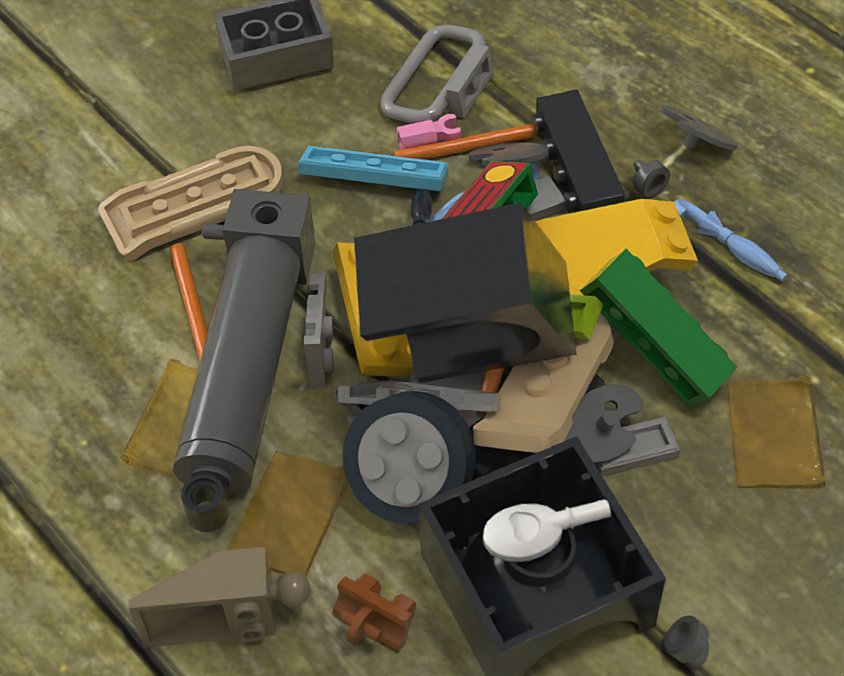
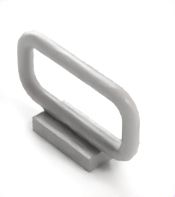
(460, 89)

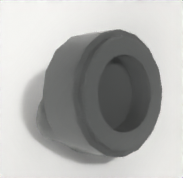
(650, 177)
(688, 641)

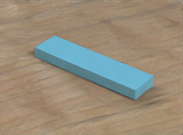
(373, 168)

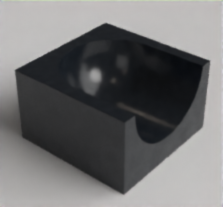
(466, 292)
(530, 606)

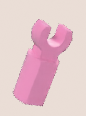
(428, 132)

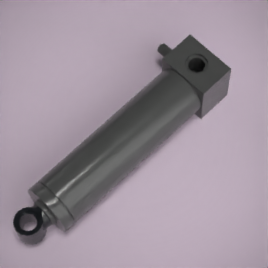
(268, 254)

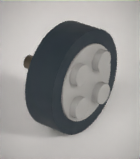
(407, 453)

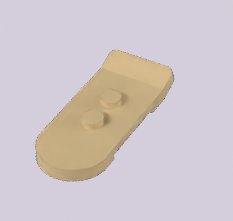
(186, 200)
(544, 396)

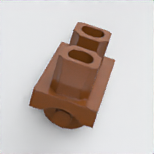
(371, 614)

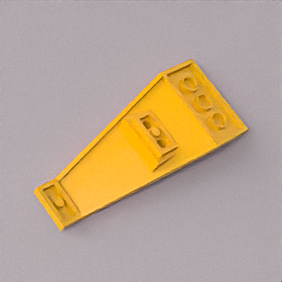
(584, 240)

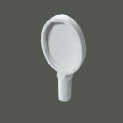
(535, 529)

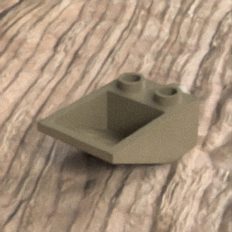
(217, 600)

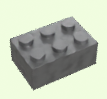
(273, 41)

